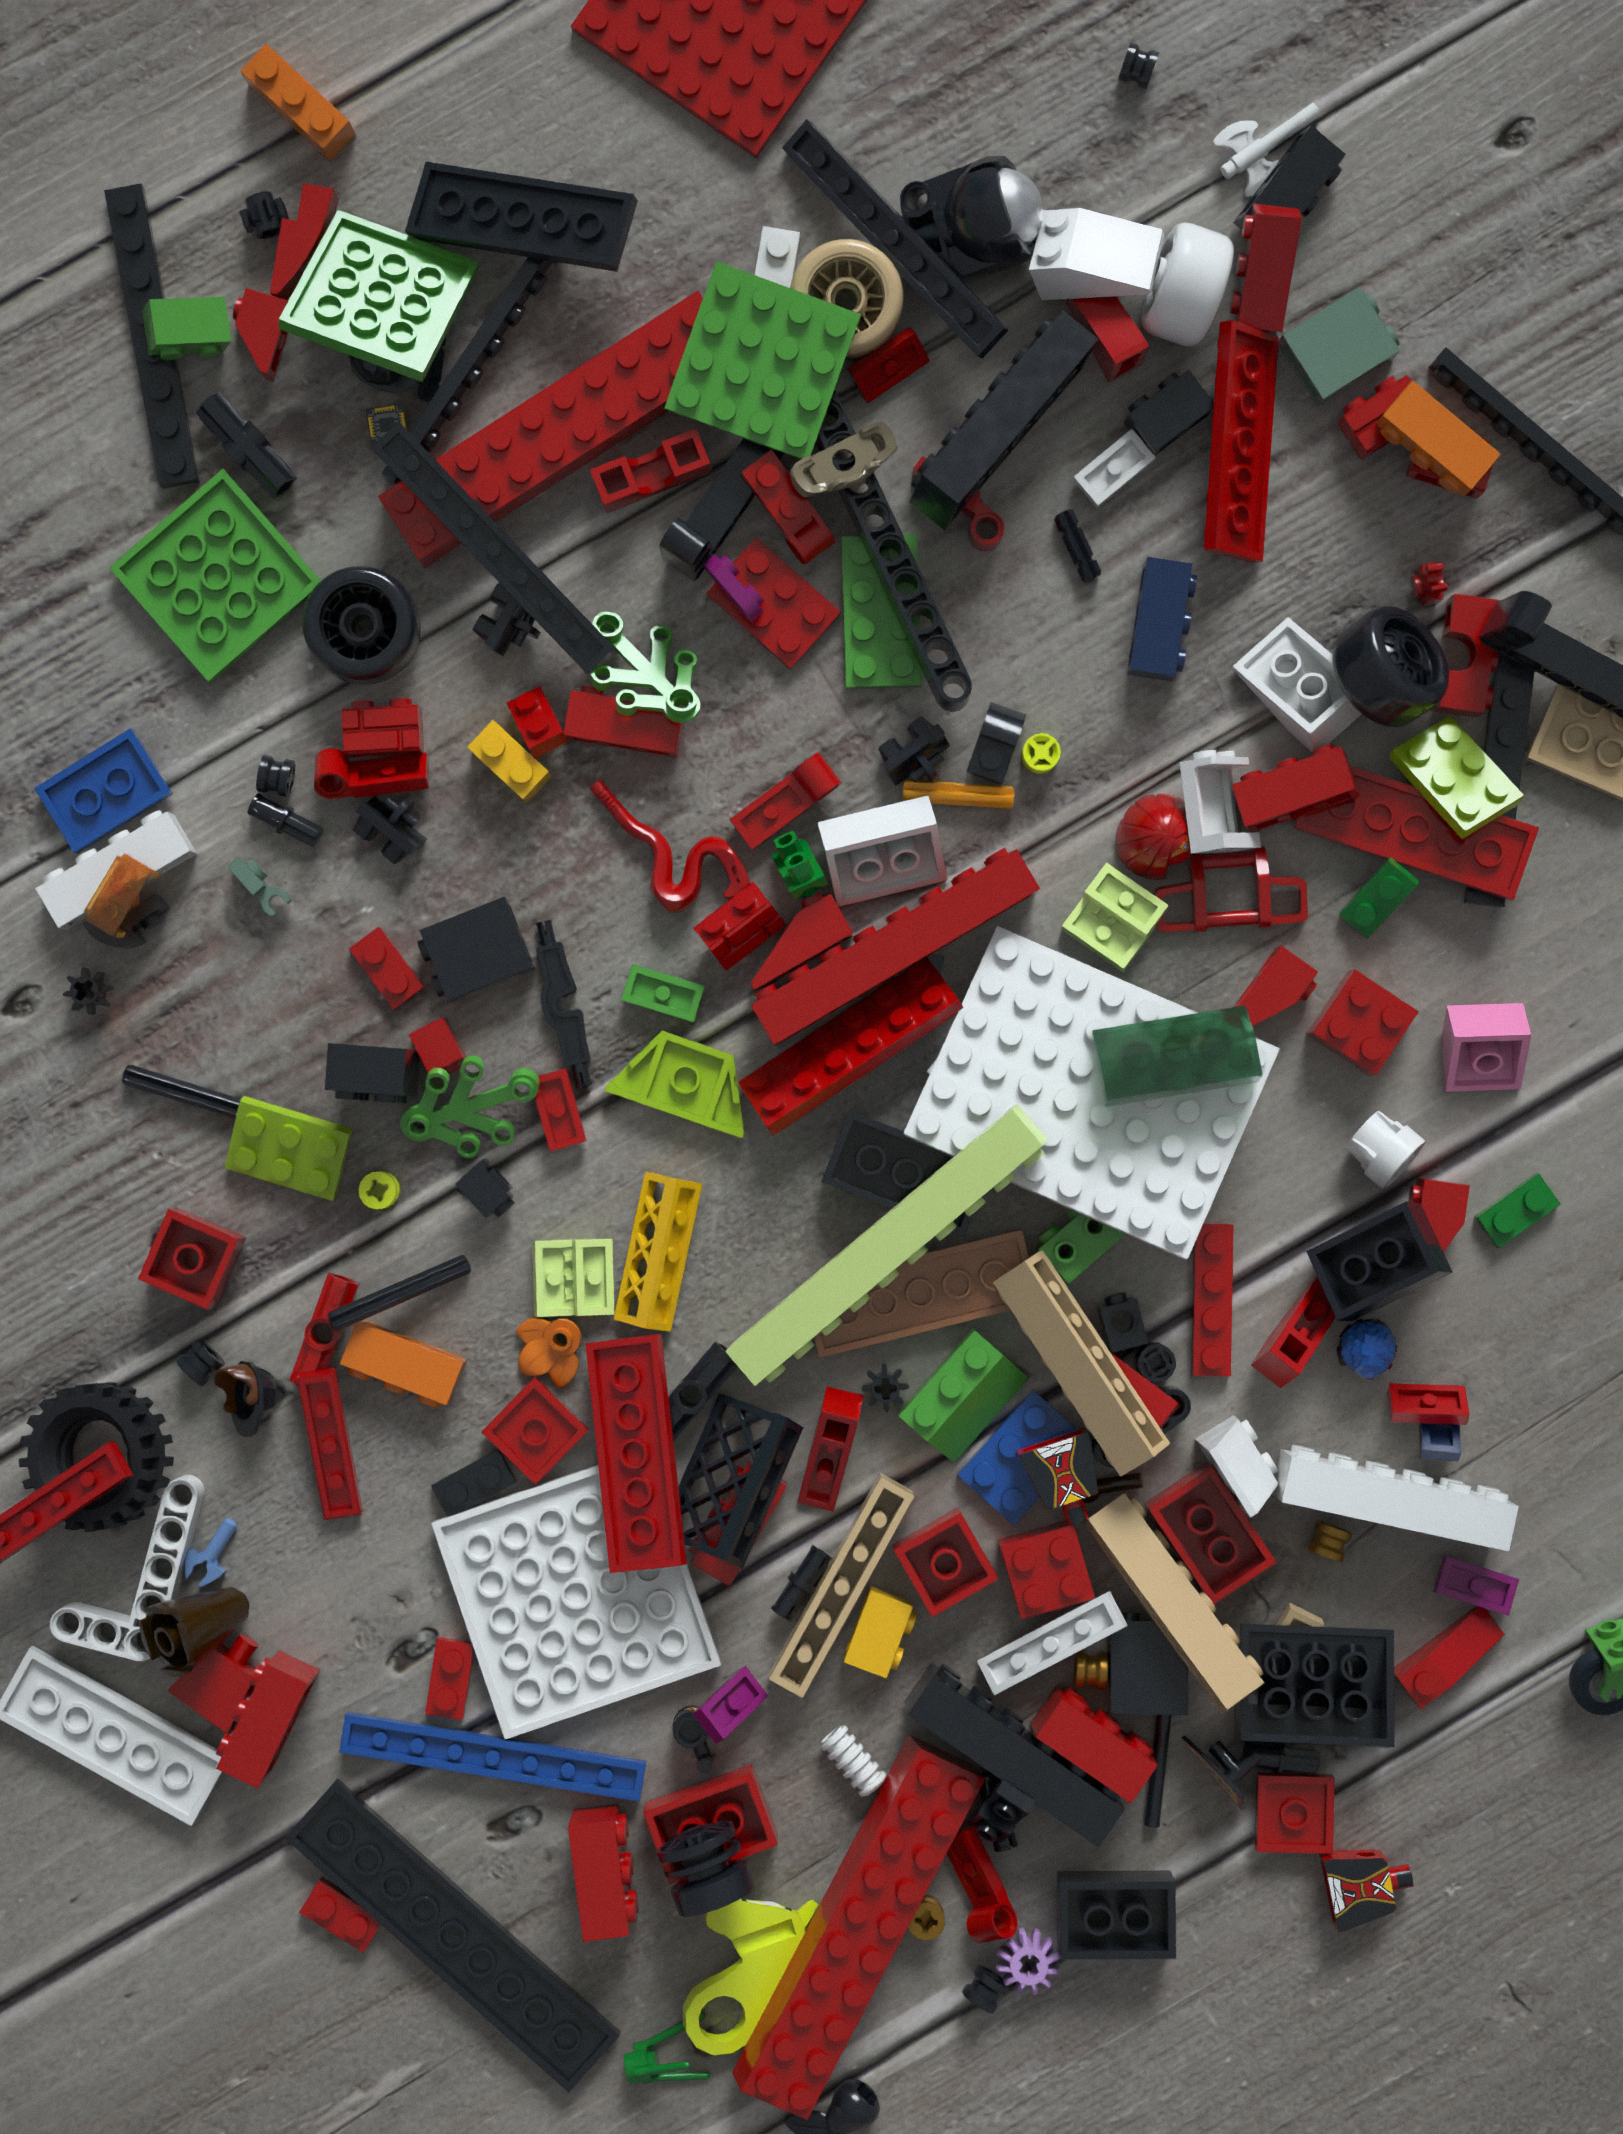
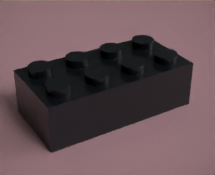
(882, 1164)

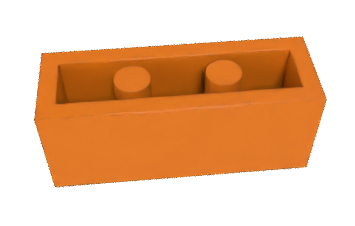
(298, 102)
(1437, 439)
(402, 1363)

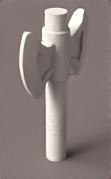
(1250, 154)

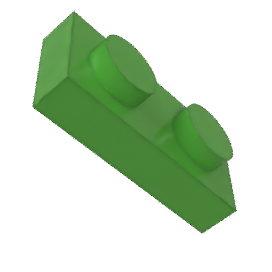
(663, 993)

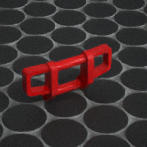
(1263, 880)

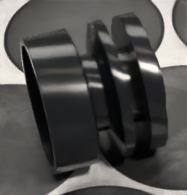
(708, 1875)

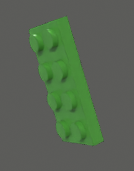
(873, 637)

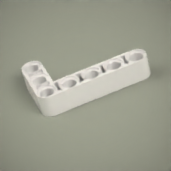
(150, 1583)

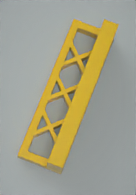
(663, 1253)

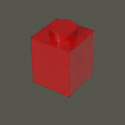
(438, 1046)

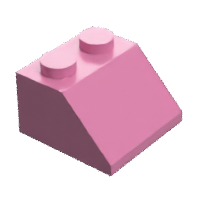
(1485, 1047)

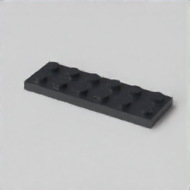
(521, 216)

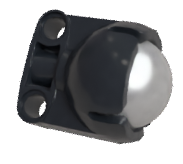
(977, 216)

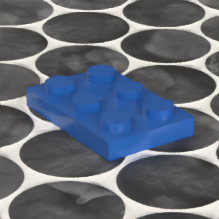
(103, 791)
(995, 1467)

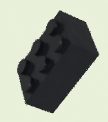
(362, 1070)
(1379, 1261)
(1116, 1914)

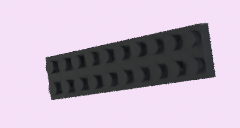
(453, 1935)

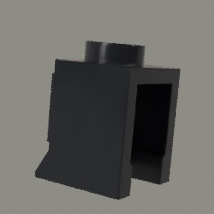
(487, 1189)

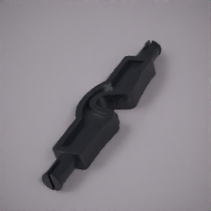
(559, 984)

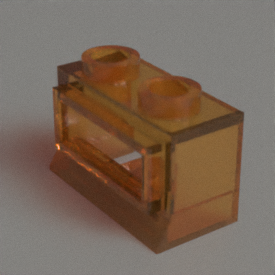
(118, 893)

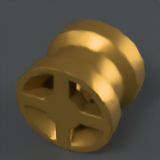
(1329, 1541)
(1090, 1670)
(928, 1909)

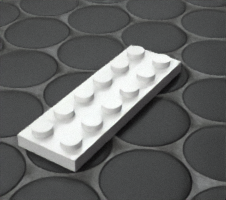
(110, 1735)

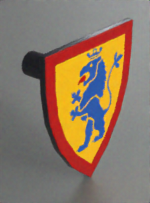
(1234, 1768)

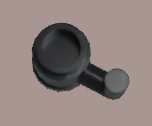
(691, 1734)

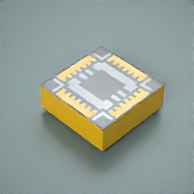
(383, 419)

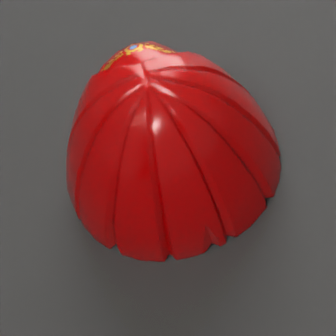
(1153, 835)

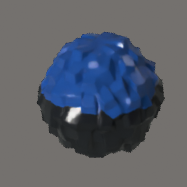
(1367, 1347)

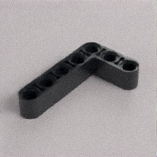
(696, 540)
(1519, 632)

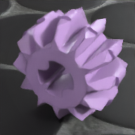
(1031, 1976)

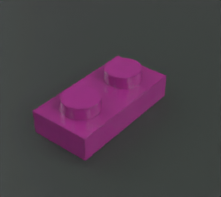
(1476, 1585)
(730, 1704)

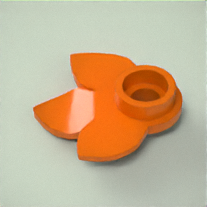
(545, 1353)

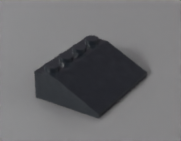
(1318, 1686)

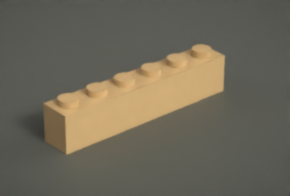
(1081, 1363)
(841, 1585)
(1174, 1603)

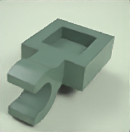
(253, 877)

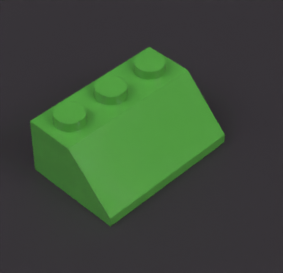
(962, 1395)

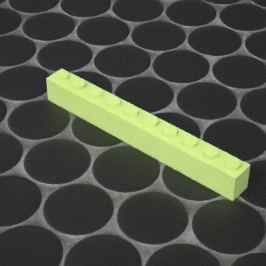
(887, 1244)

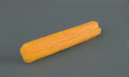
(960, 793)

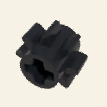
(263, 215)
(78, 993)
(893, 1393)

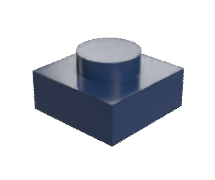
(1440, 1441)

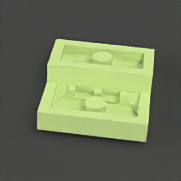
(1114, 917)
(573, 1277)

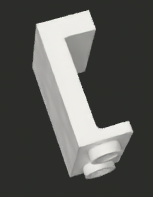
(1212, 803)

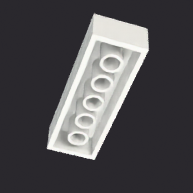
(1395, 1500)

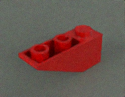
(1444, 1206)

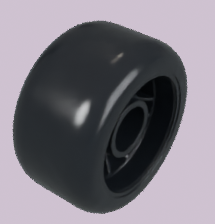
(340, 604)
(1390, 666)

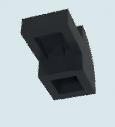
(996, 743)
(145, 915)

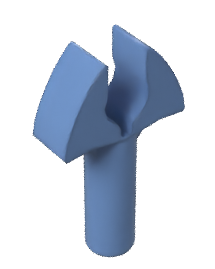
(211, 1553)

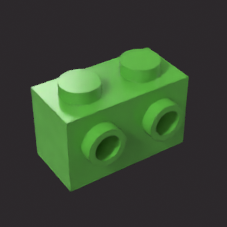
(1083, 1245)

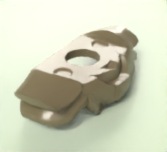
(869, 448)

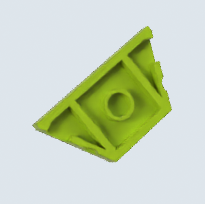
(685, 1082)

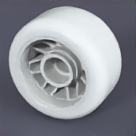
(1187, 284)

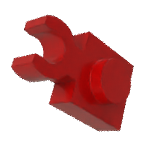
(1429, 584)

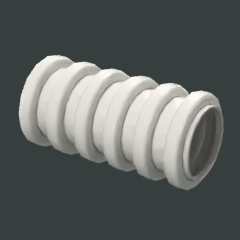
(853, 1760)

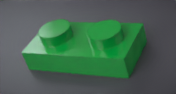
(1379, 897)
(1517, 1210)

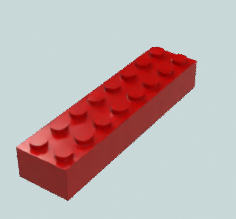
(895, 947)

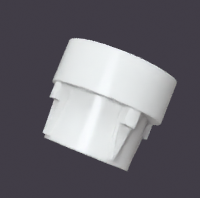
(1384, 1148)

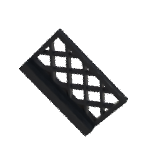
(759, 1482)

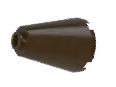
(191, 1627)

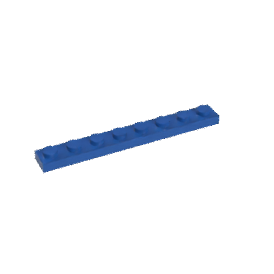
(492, 1756)

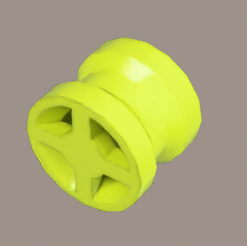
(1044, 748)
(386, 1188)

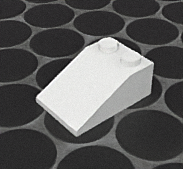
(1093, 256)
(1298, 685)
(1239, 1463)

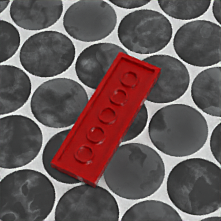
(1241, 442)
(1403, 825)
(850, 1046)
(635, 1453)

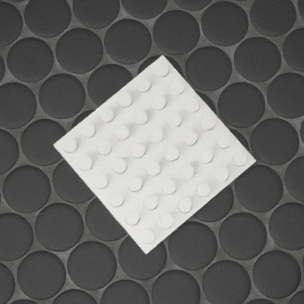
(552, 1618)

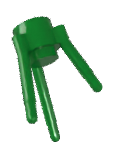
(645, 2065)

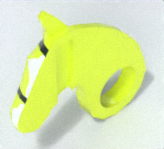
(766, 1942)

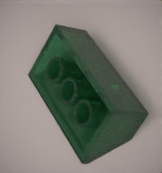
(1176, 1055)

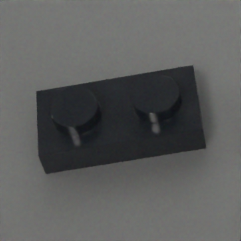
(473, 1483)

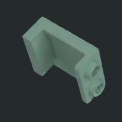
(1339, 345)

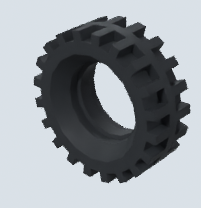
(55, 1434)

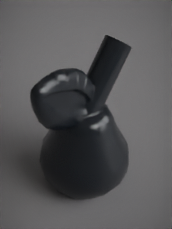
(851, 2109)

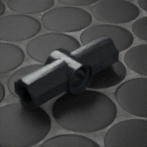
(246, 445)
(707, 1376)

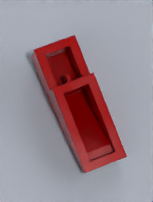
(301, 238)

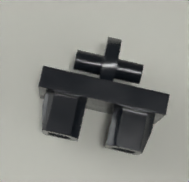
(511, 626)
(919, 756)
(394, 822)

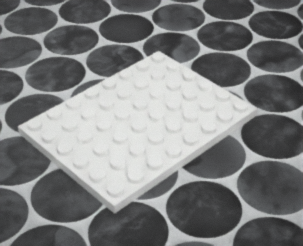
(1031, 1044)

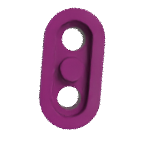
(724, 574)

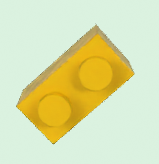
(509, 761)
(879, 1632)

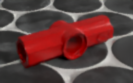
(314, 1352)

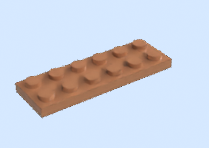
(931, 1294)

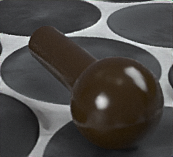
(1116, 1484)

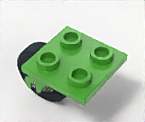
(1598, 1673)

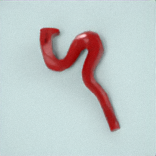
(681, 896)

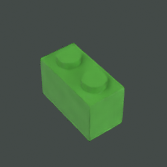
(186, 327)

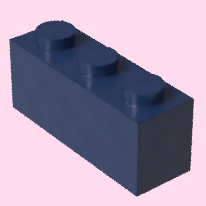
(1161, 619)

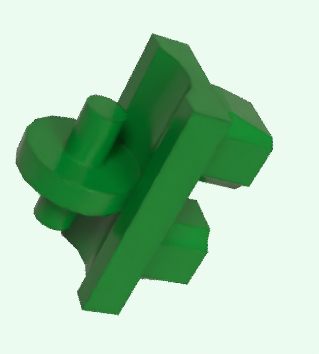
(797, 866)

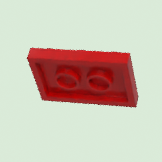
(792, 608)

